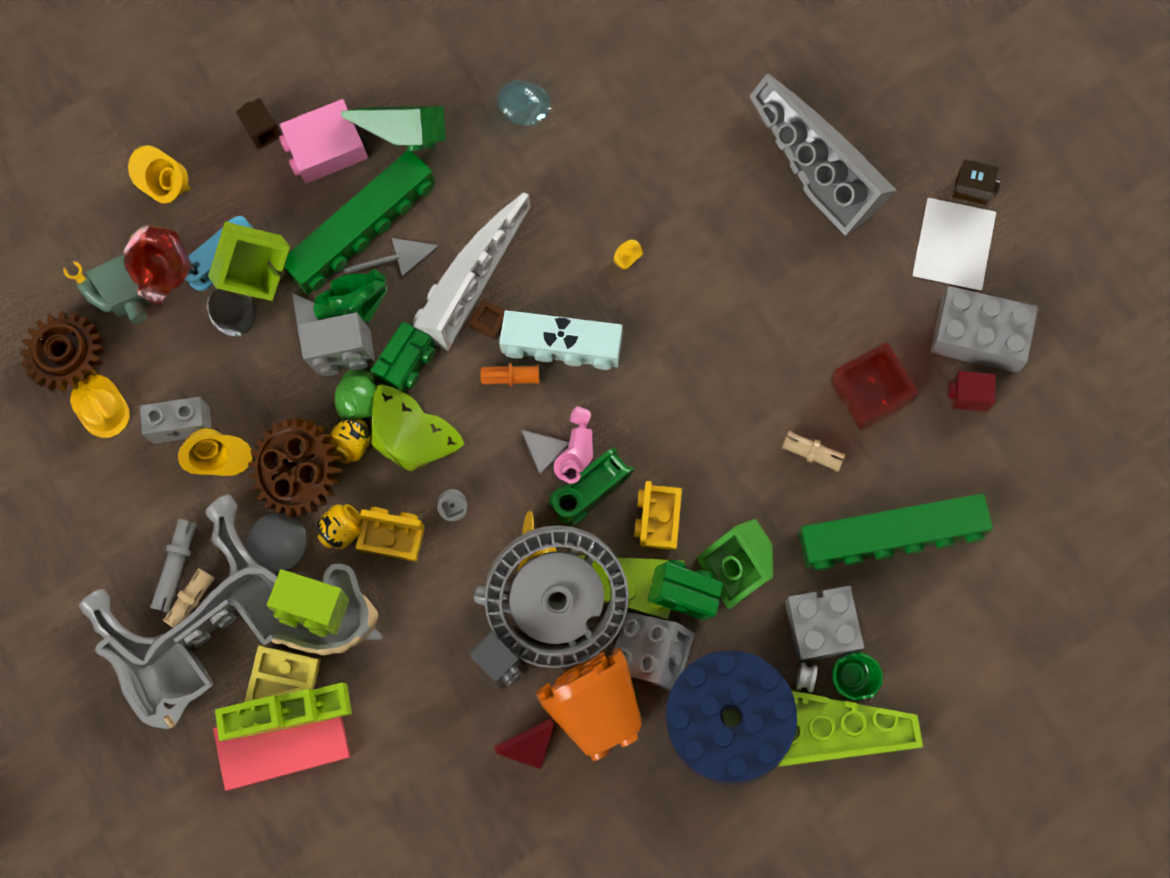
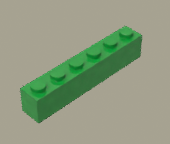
(359, 222)
(895, 531)

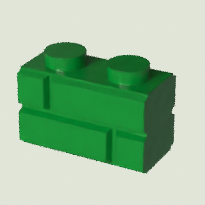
(403, 358)
(685, 590)

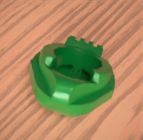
(350, 295)

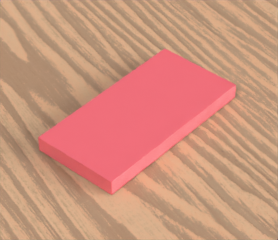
(280, 752)

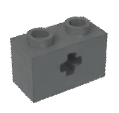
(497, 661)

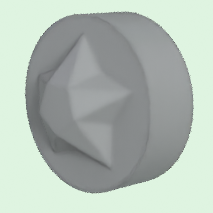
(452, 505)

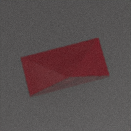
(529, 746)

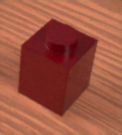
(972, 391)

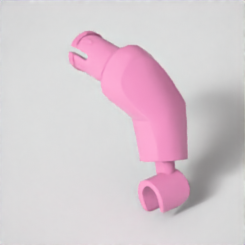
(579, 451)

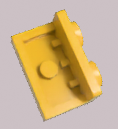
(659, 517)
(390, 534)

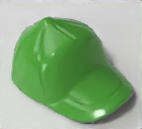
(355, 395)

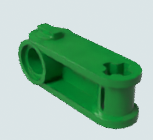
(593, 486)

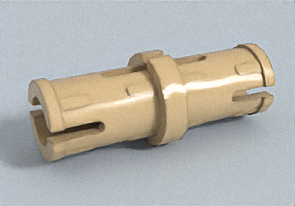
(813, 451)
(189, 598)

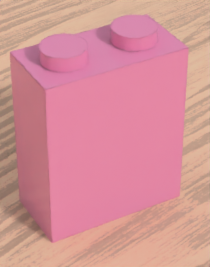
(322, 142)

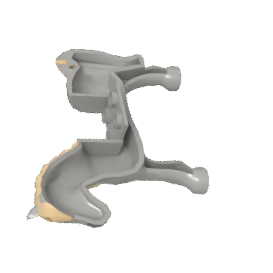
(166, 667)

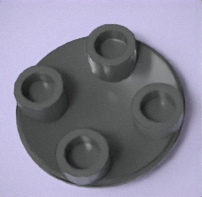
(277, 542)

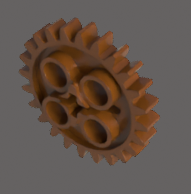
(285, 442)

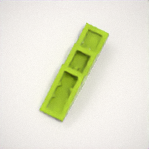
(283, 712)

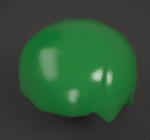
(857, 676)

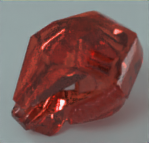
(156, 262)

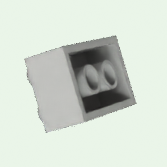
(984, 329)

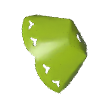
(408, 435)

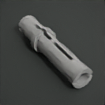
(173, 565)

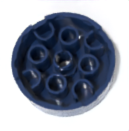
(737, 684)

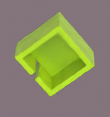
(243, 260)
(307, 602)

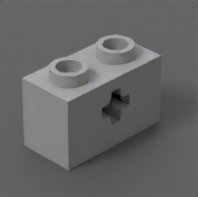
(174, 419)

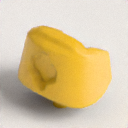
(627, 254)

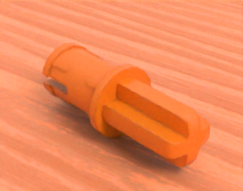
(510, 375)

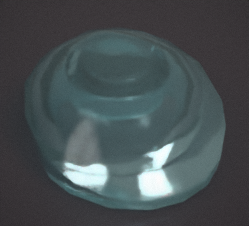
(523, 102)

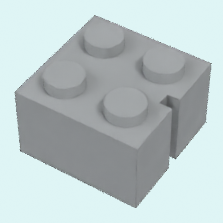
(336, 344)
(823, 625)

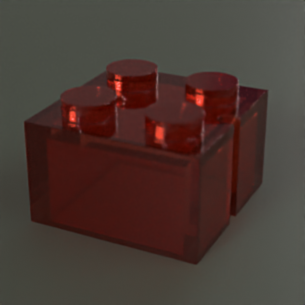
(874, 386)

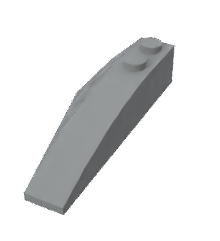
(830, 167)

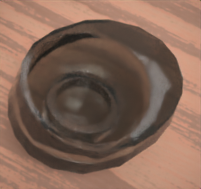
(231, 312)

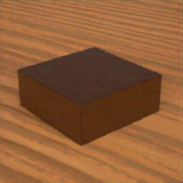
(487, 319)

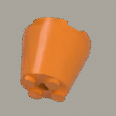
(595, 704)

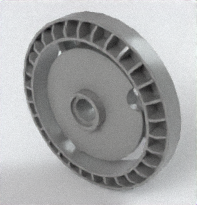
(549, 574)

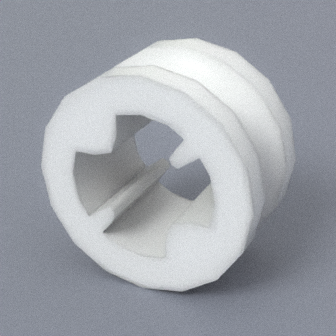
(806, 677)

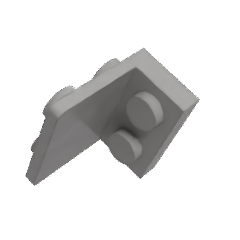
(654, 648)

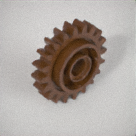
(77, 361)

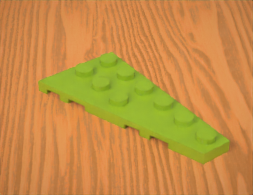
(844, 730)

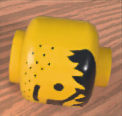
(351, 439)
(339, 526)

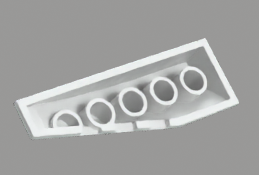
(468, 274)

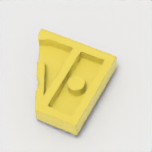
(280, 673)

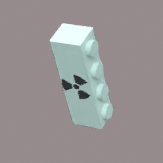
(561, 339)

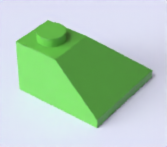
(740, 561)

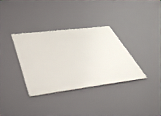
(954, 244)

